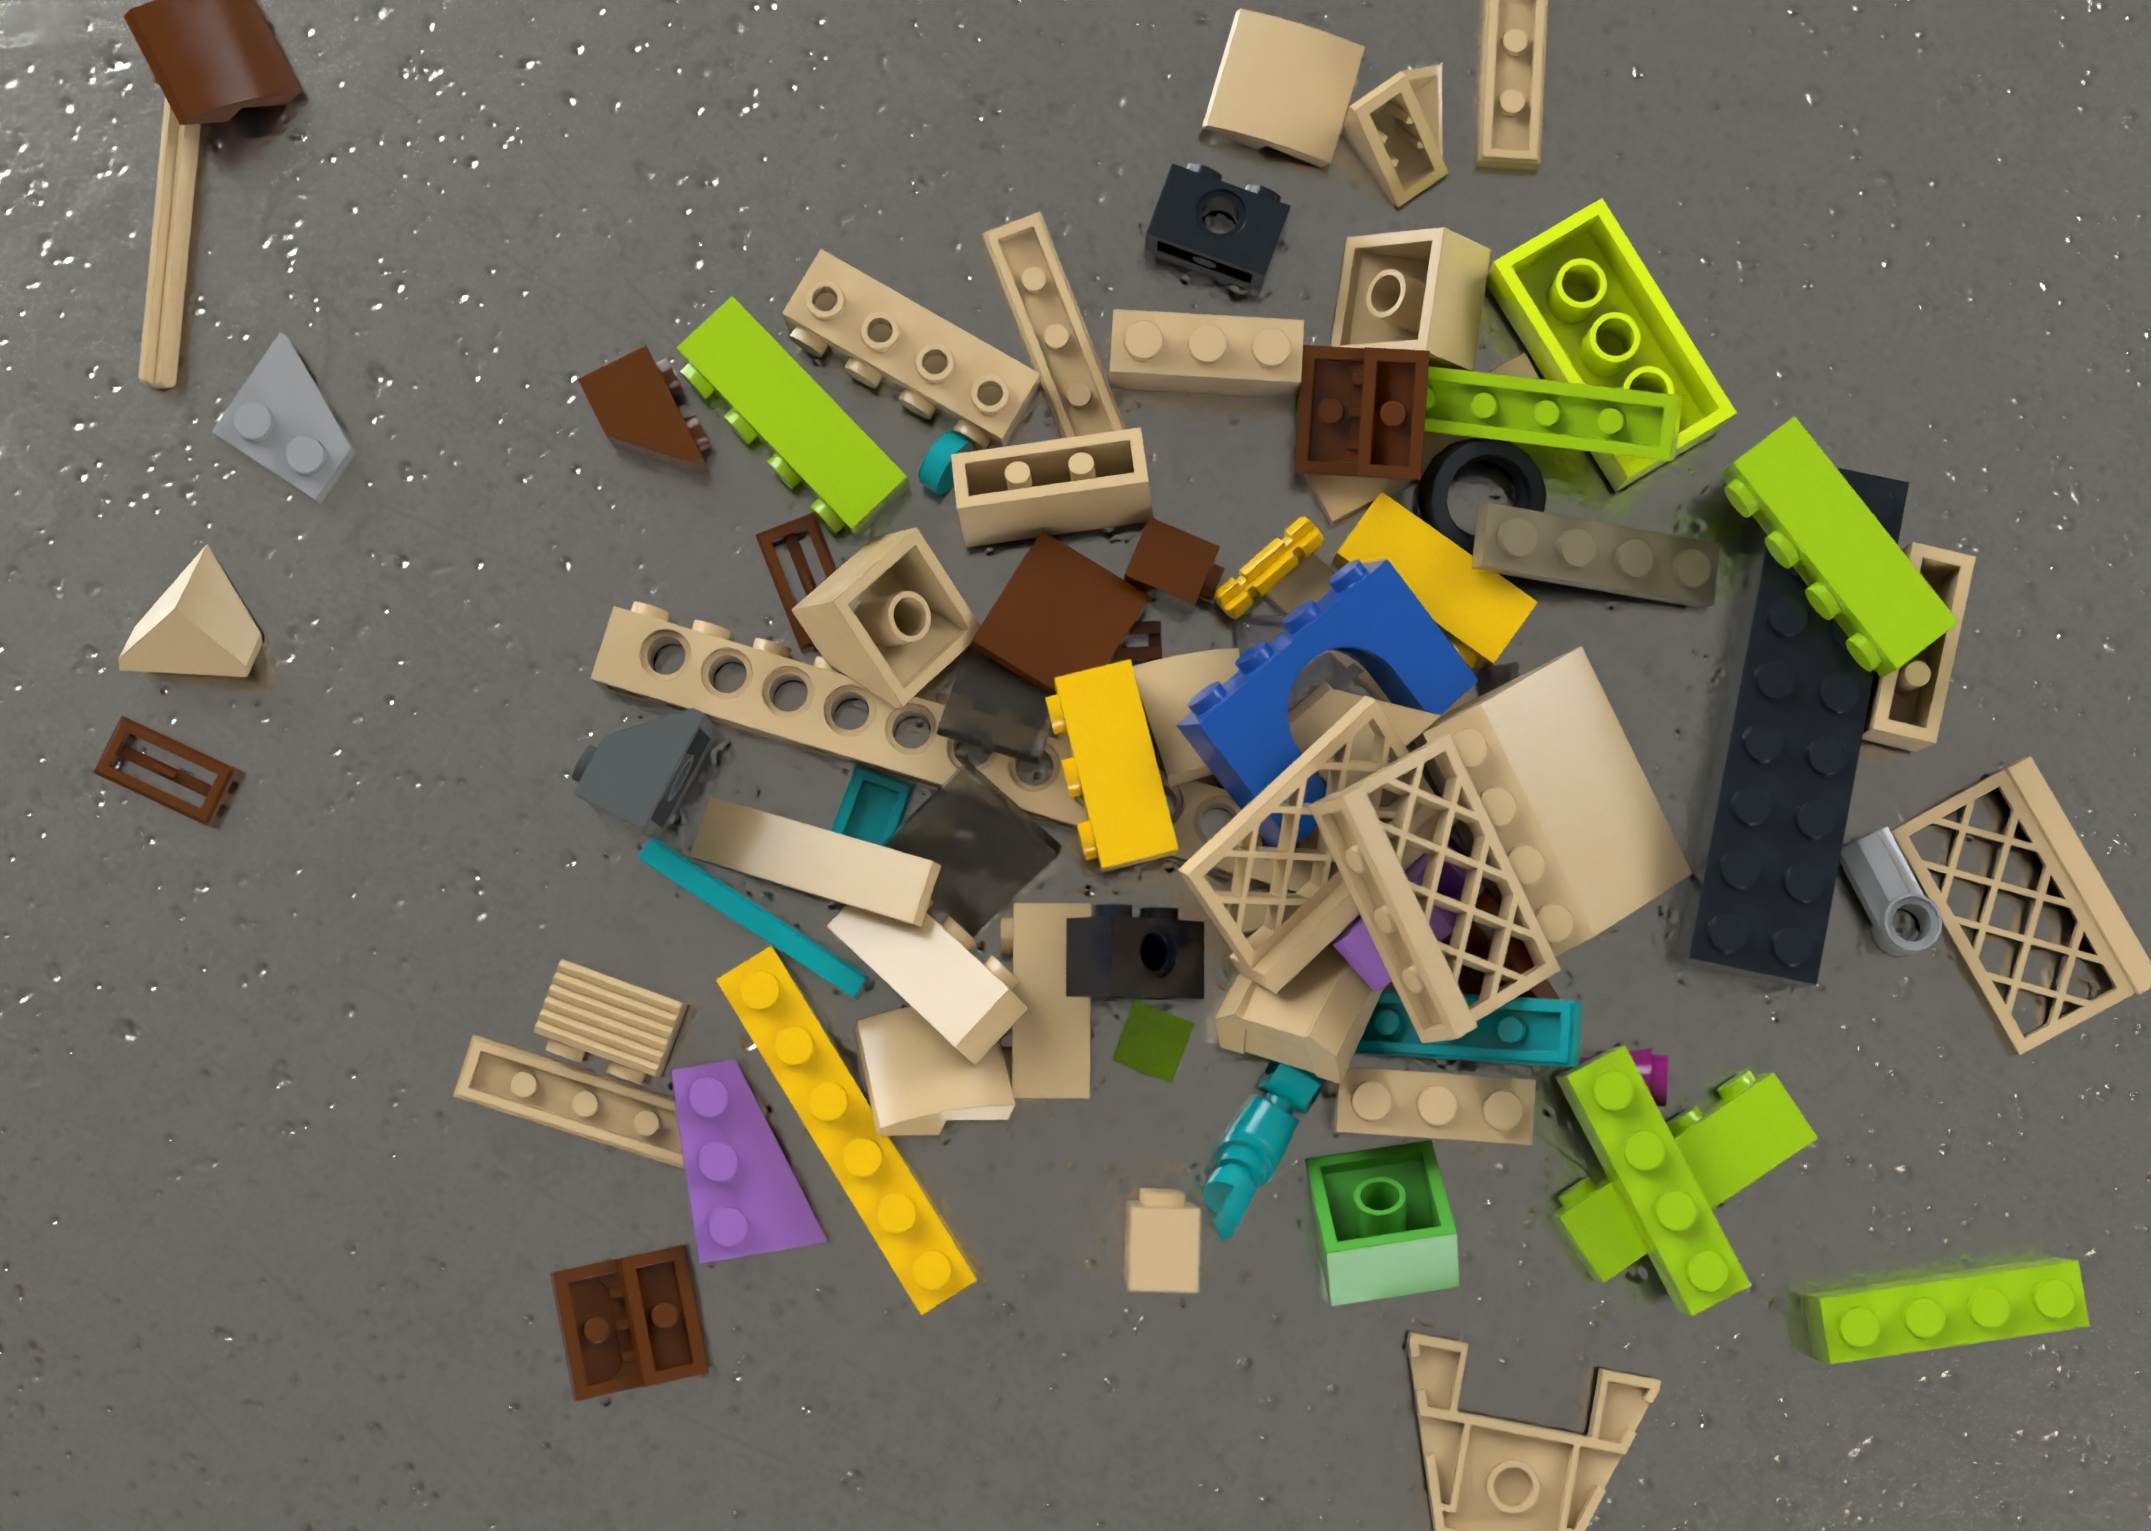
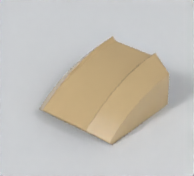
(1307, 1023)

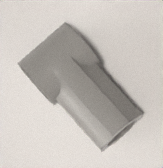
(1887, 884)

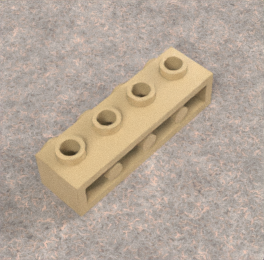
(910, 351)

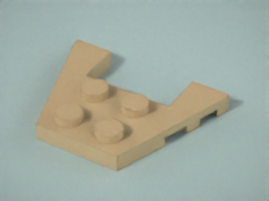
(1513, 1473)

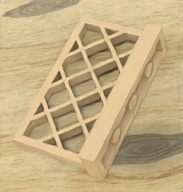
(2072, 874)
(1307, 921)
(1401, 922)

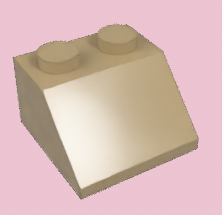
(1413, 294)
(889, 617)

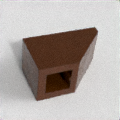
(640, 414)

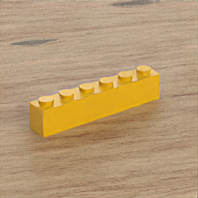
(843, 1128)

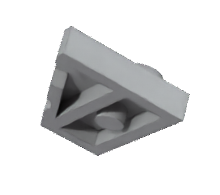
(287, 423)

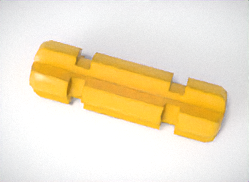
(1268, 567)

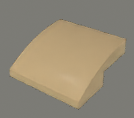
(1283, 87)
(1165, 692)
(923, 1080)

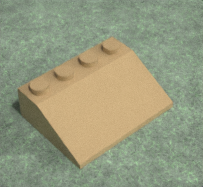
(1563, 799)

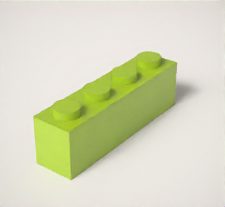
(792, 418)
(1837, 549)
(1725, 1149)
(1653, 1181)
(1945, 1310)

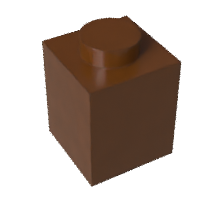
(1174, 566)

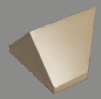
(1401, 132)
(195, 627)
(1327, 705)

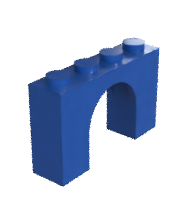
(1368, 616)

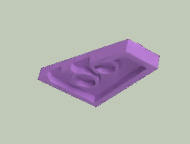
(734, 1169)

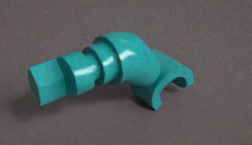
(1258, 1142)

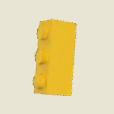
(1470, 606)
(1112, 766)

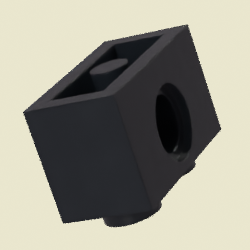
(1238, 255)
(1134, 955)

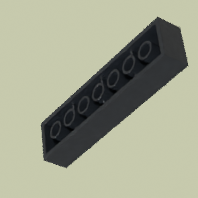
(1780, 775)

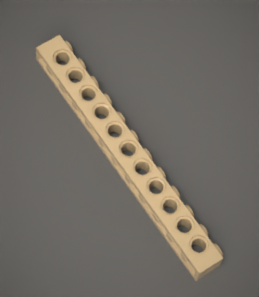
(628, 669)

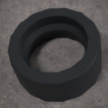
(1443, 467)

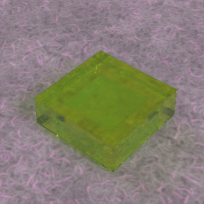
(1153, 1041)

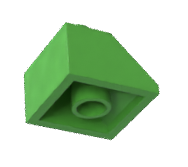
(1382, 1223)

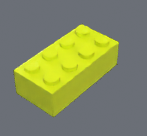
(1602, 321)

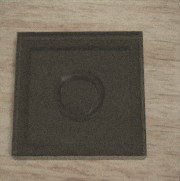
(980, 841)

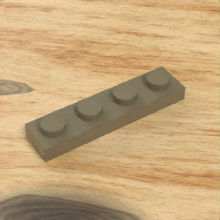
(1595, 555)

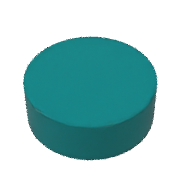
(936, 467)

